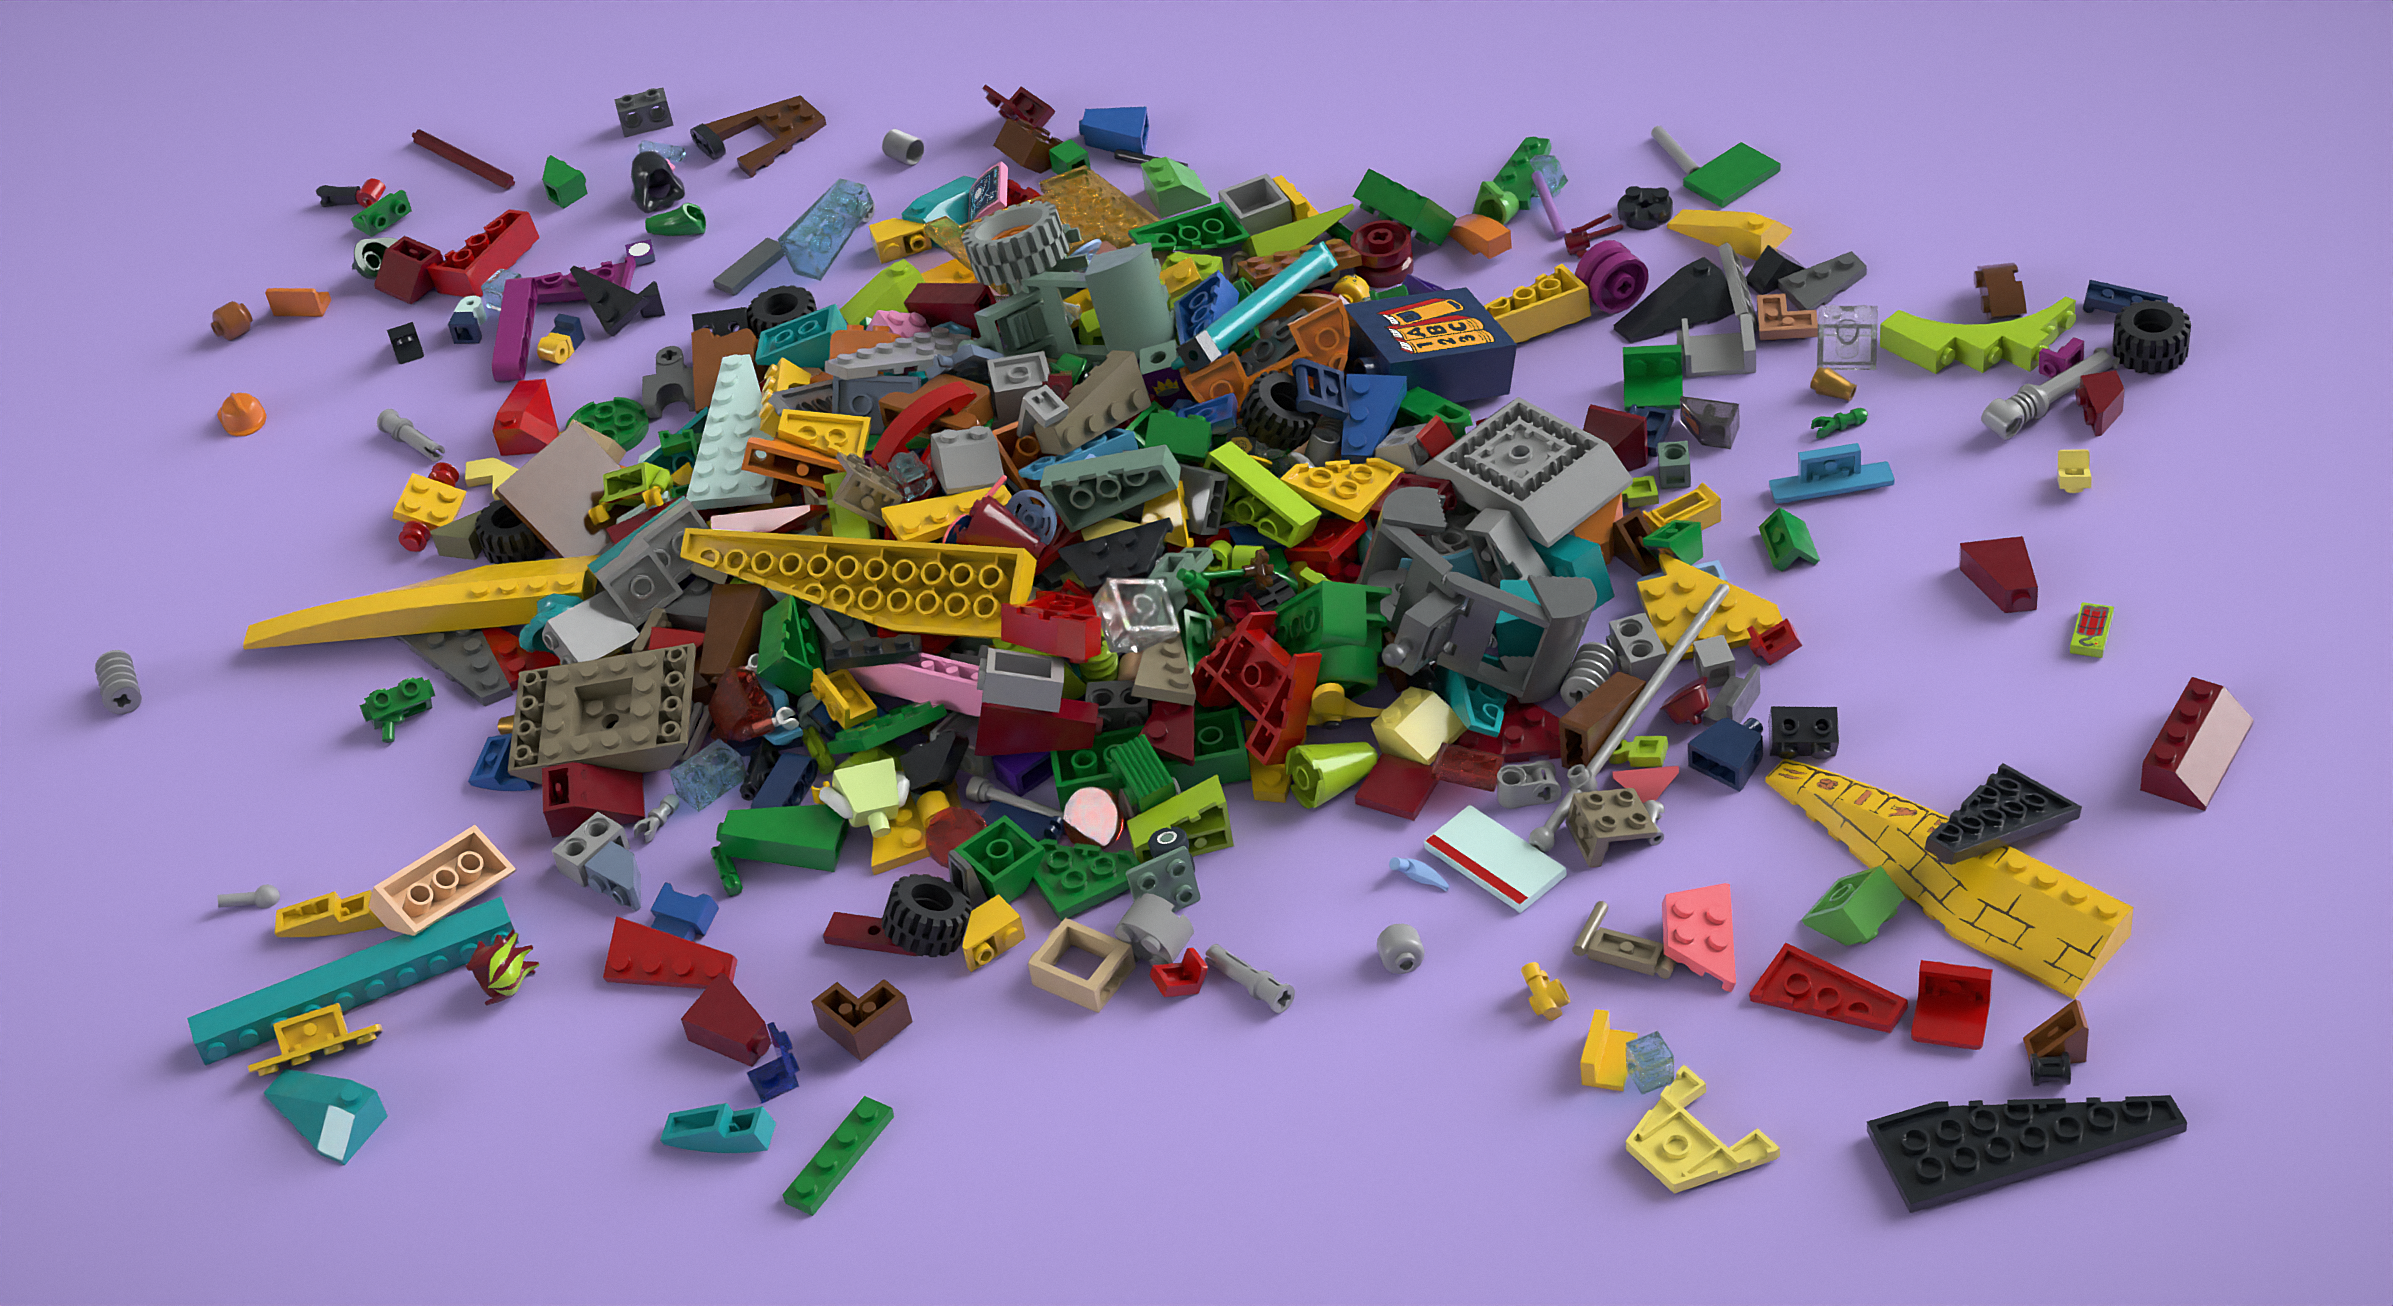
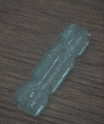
(667, 151)

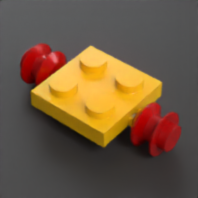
(428, 505)

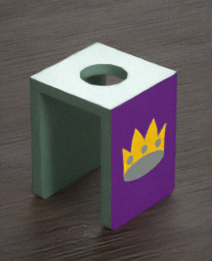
(1159, 375)

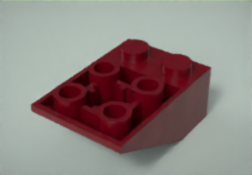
(579, 790)

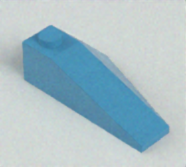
(1108, 443)

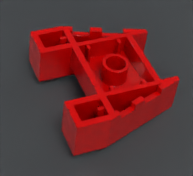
(1054, 625)
(1264, 681)

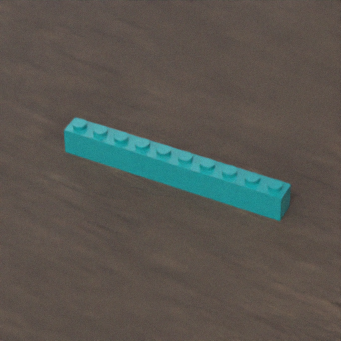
(349, 980)

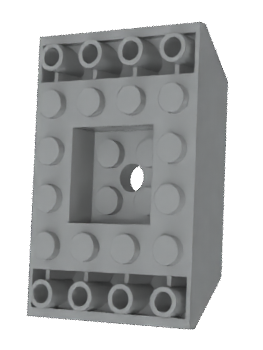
(1534, 468)

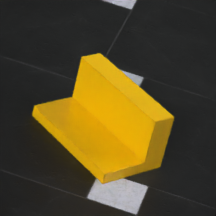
(1605, 1054)

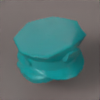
(547, 608)

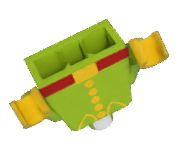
(632, 487)

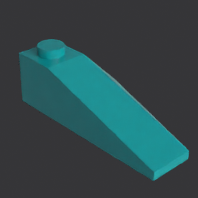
(328, 1111)

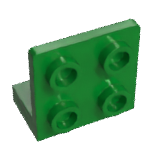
(1653, 376)

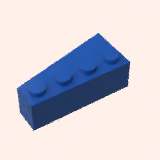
(1204, 306)

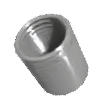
(903, 147)

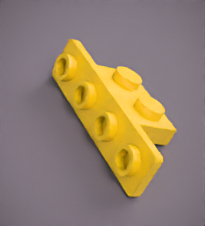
(312, 1033)

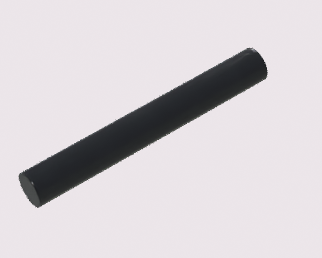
(1136, 157)

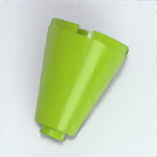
(1327, 769)

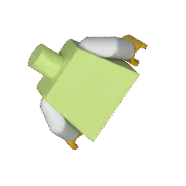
(866, 794)

